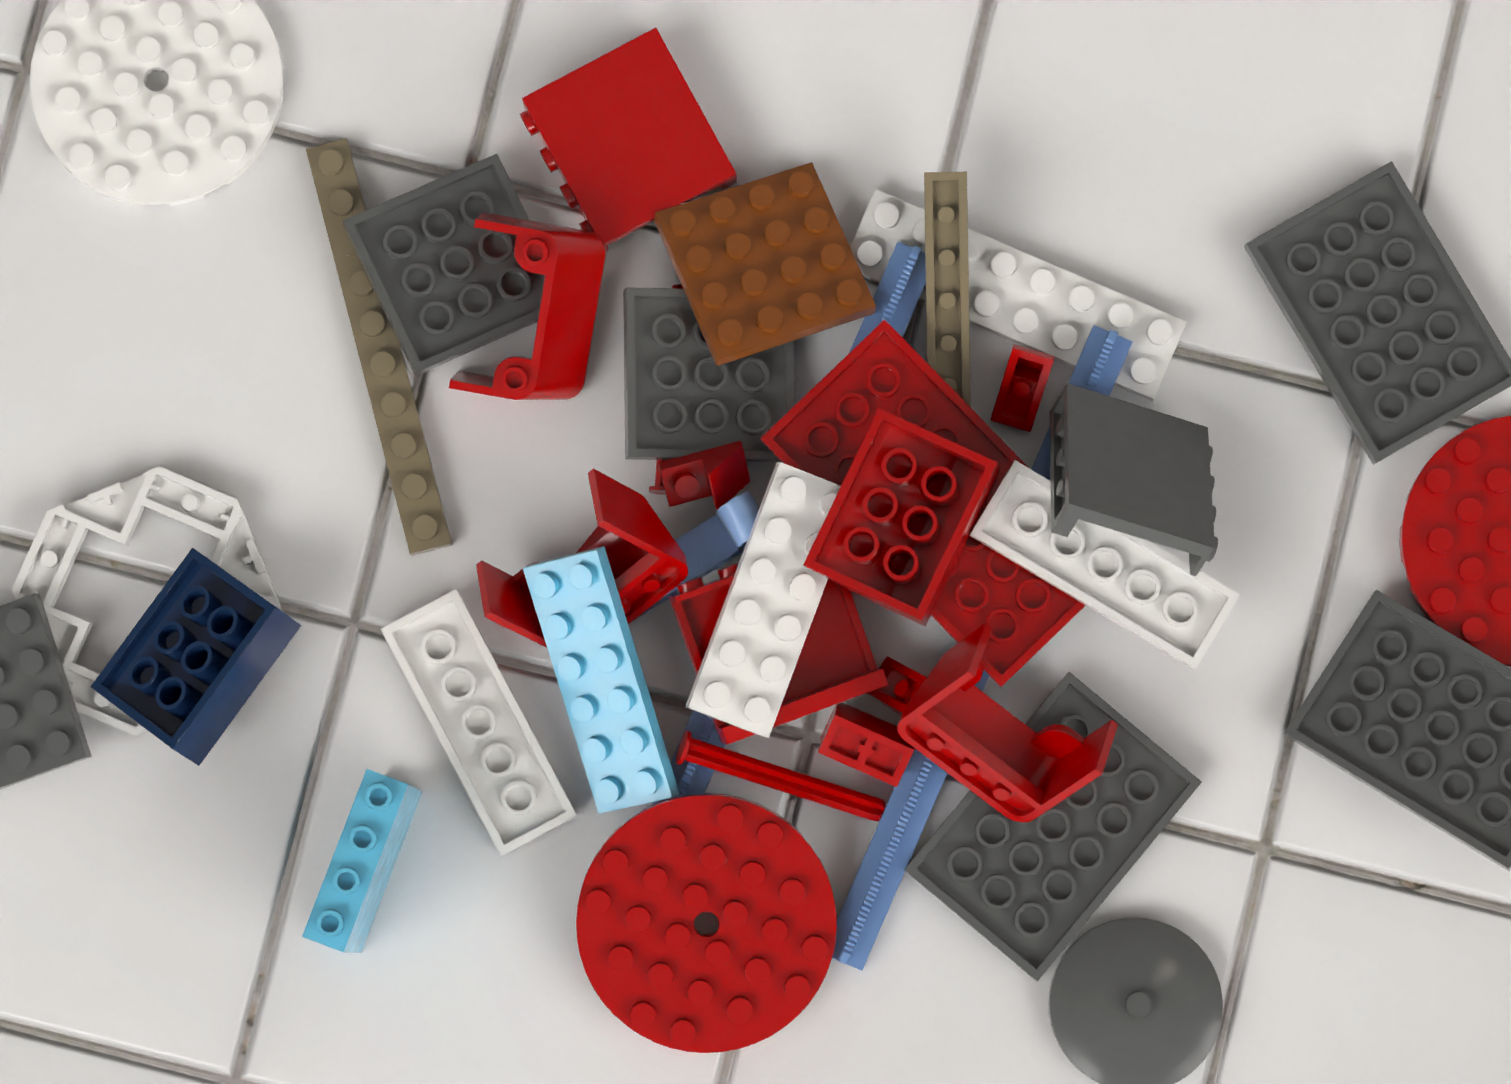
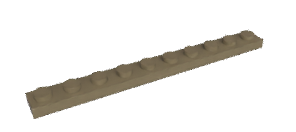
(380, 357)

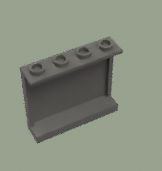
(1131, 473)

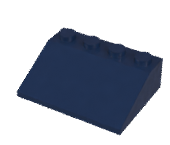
(195, 656)

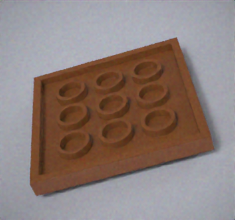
(764, 263)

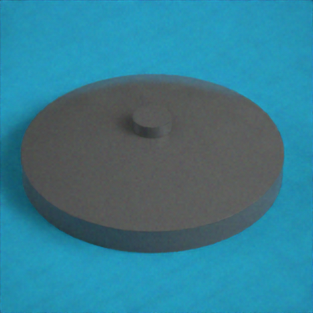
(1135, 1003)

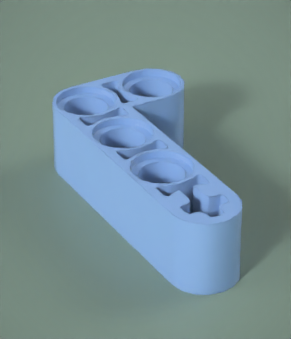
(717, 539)

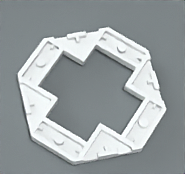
(115, 515)

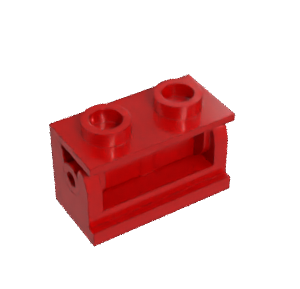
(865, 744)

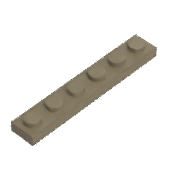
(947, 278)

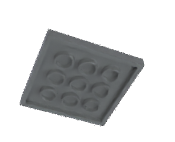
(440, 275)
(678, 394)
(36, 704)

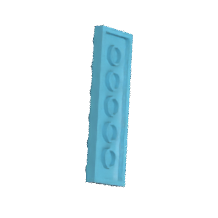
(601, 680)

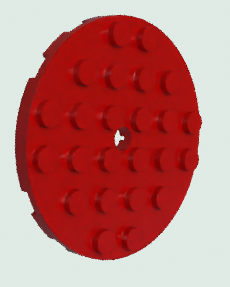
(1460, 538)
(717, 986)

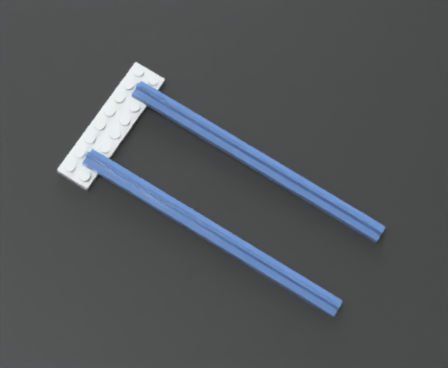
(1034, 305)

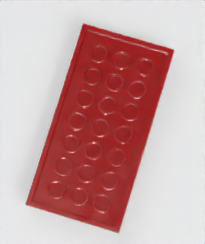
(984, 586)

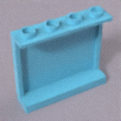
(362, 863)

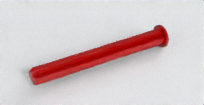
(779, 778)

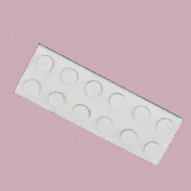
(1107, 569)
(766, 607)
(479, 722)

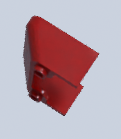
(567, 314)
(638, 548)
(990, 747)

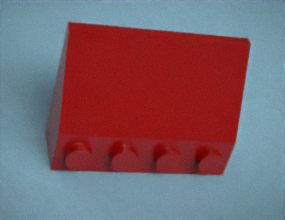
(902, 516)

